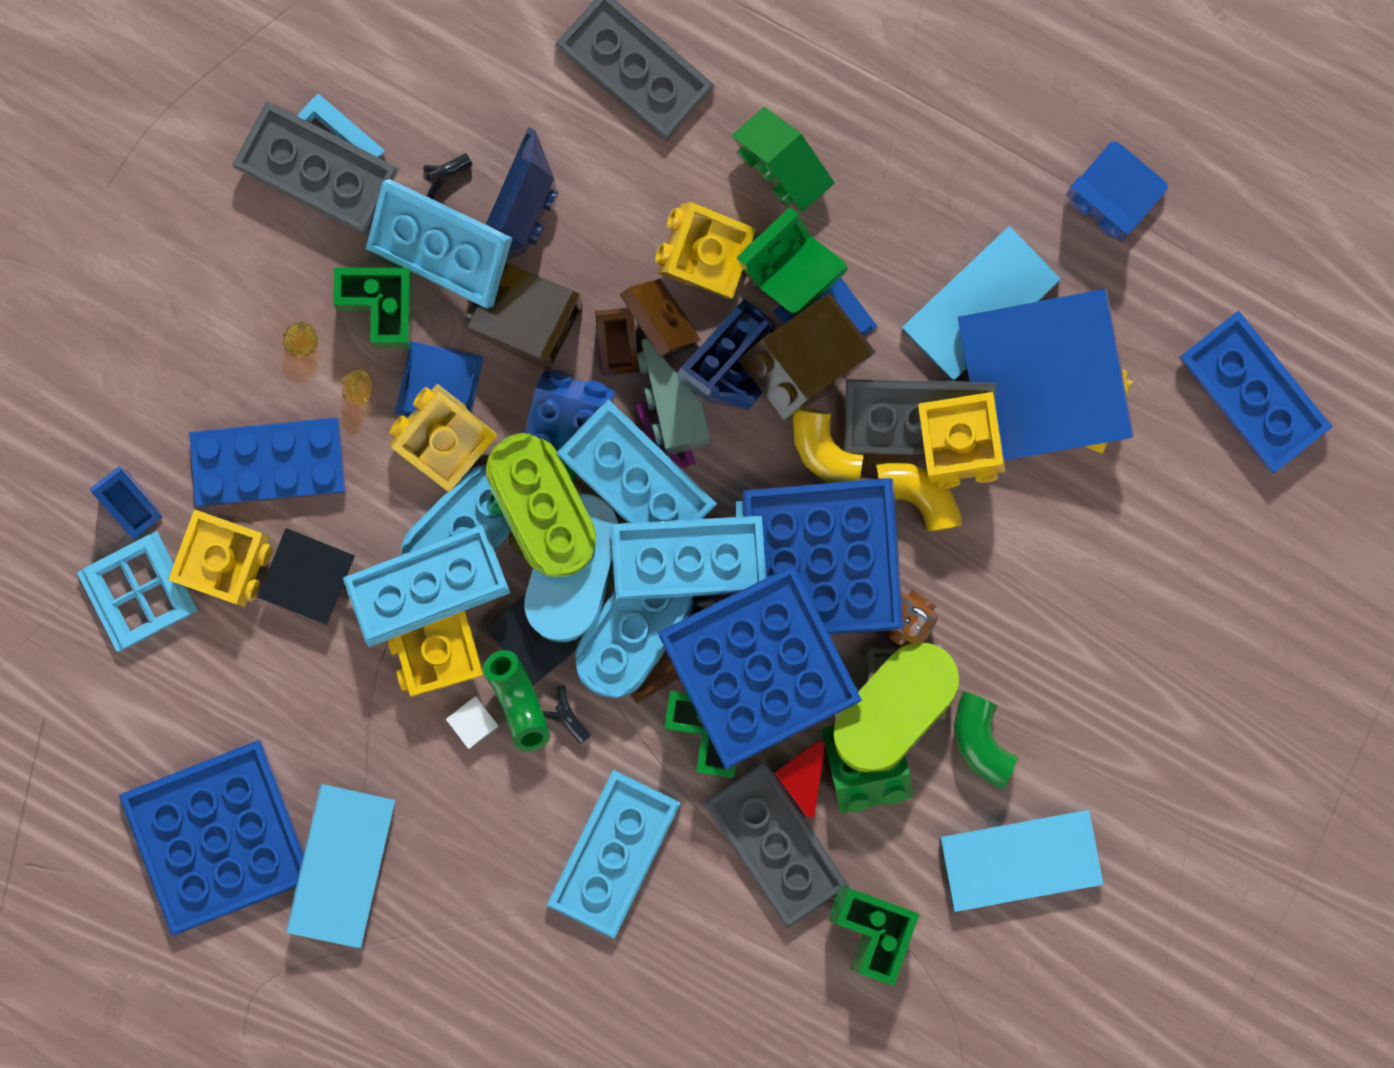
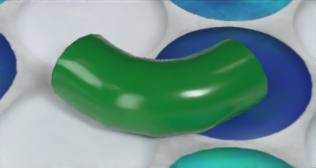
(517, 700)
(977, 742)

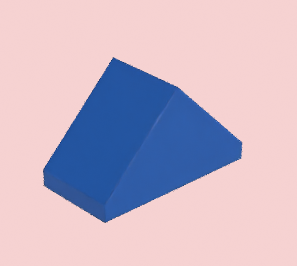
(126, 501)

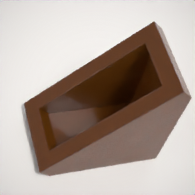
(617, 341)

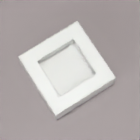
(472, 722)

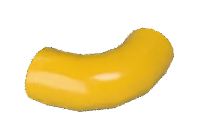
(820, 452)
(934, 503)

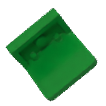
(791, 264)
(860, 790)

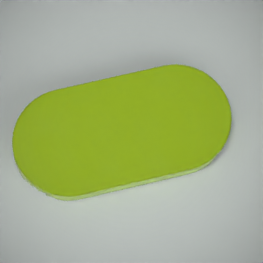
(541, 505)
(896, 707)

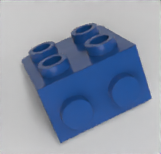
(1116, 191)
(563, 406)

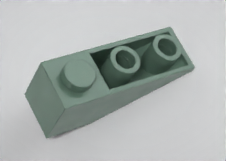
(679, 410)

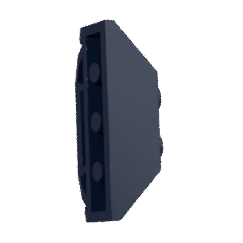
(524, 196)
(715, 369)

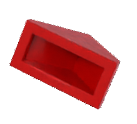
(802, 777)

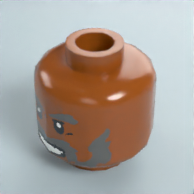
(917, 618)

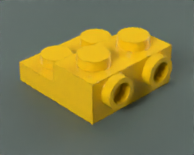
(703, 249)
(441, 437)
(962, 440)
(221, 559)
(436, 655)

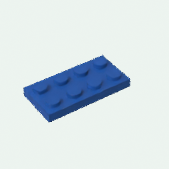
(1255, 392)
(267, 462)

